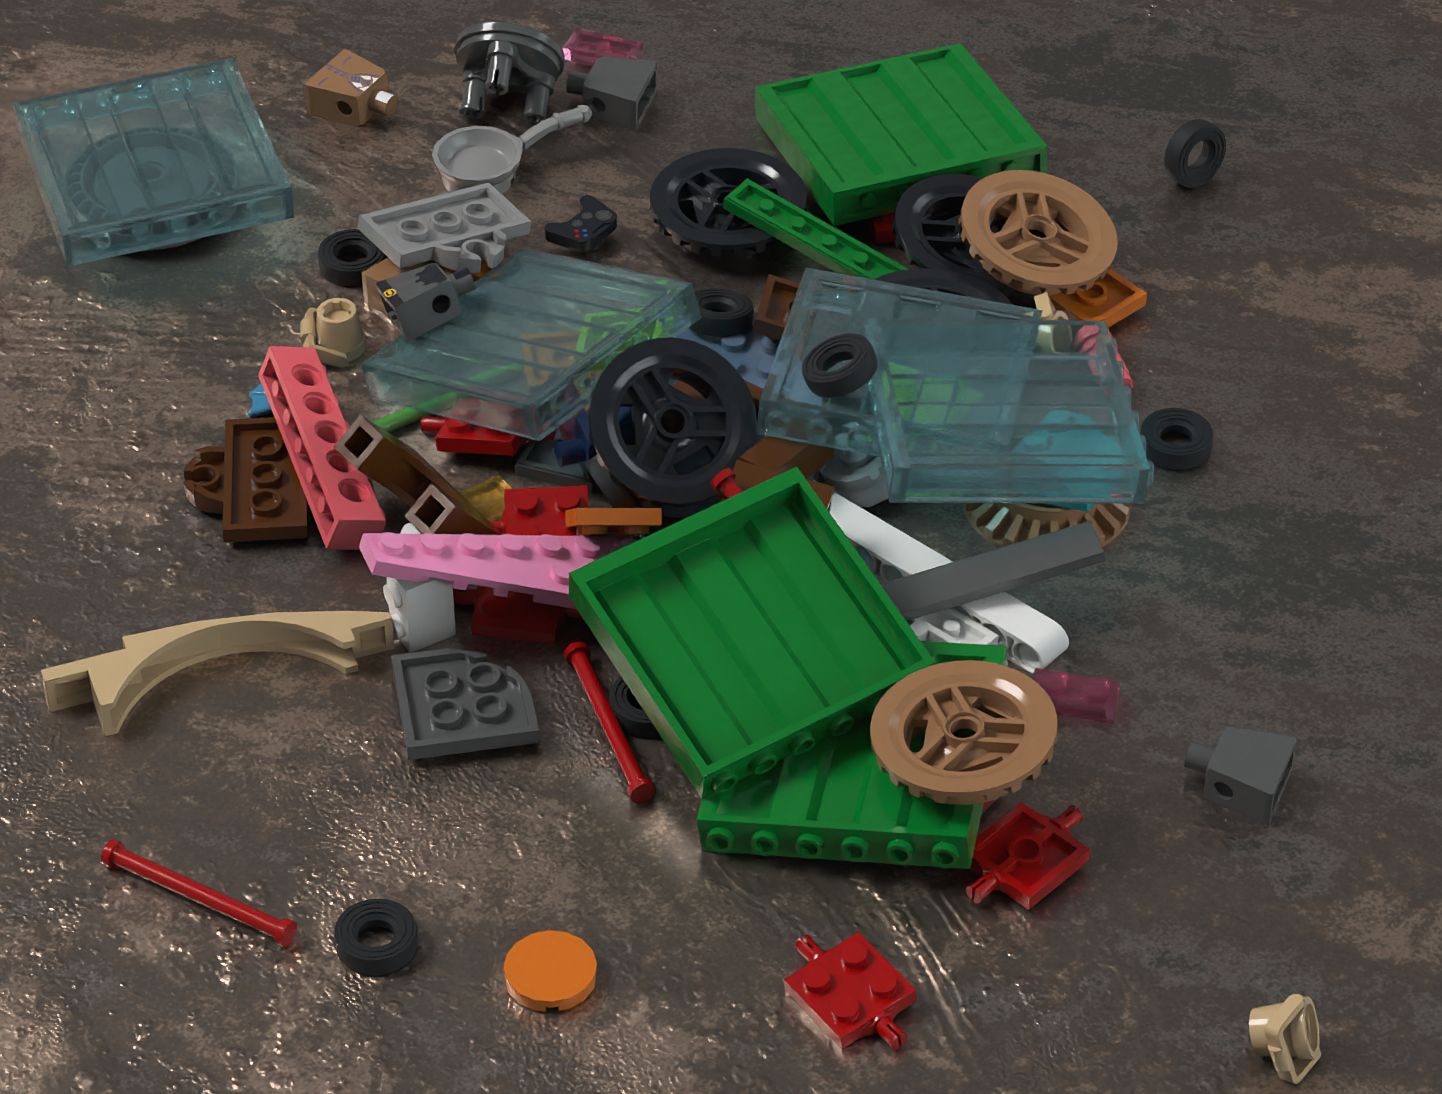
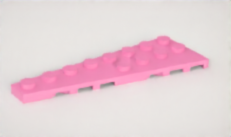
(501, 562)

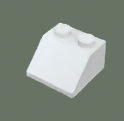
(420, 611)

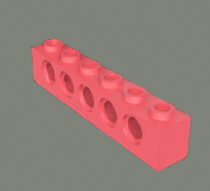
(311, 426)

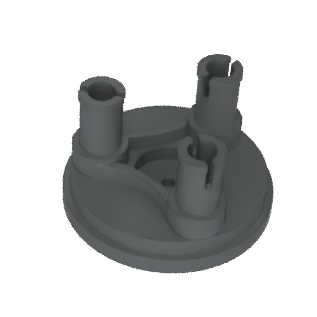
(507, 60)

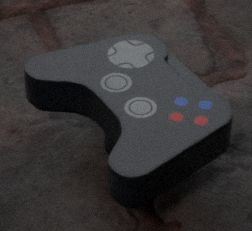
(586, 229)

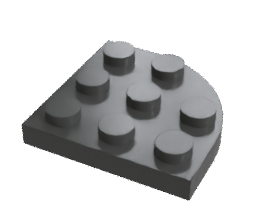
(461, 703)

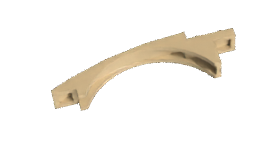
(123, 676)

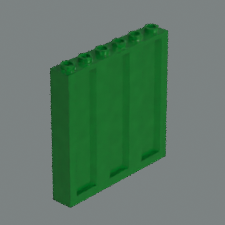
(891, 122)
(748, 630)
(842, 804)

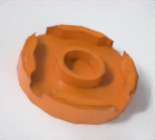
(550, 970)

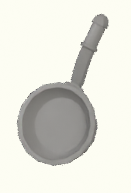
(490, 154)
(855, 477)

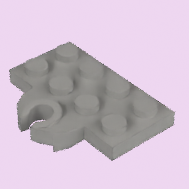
(447, 228)

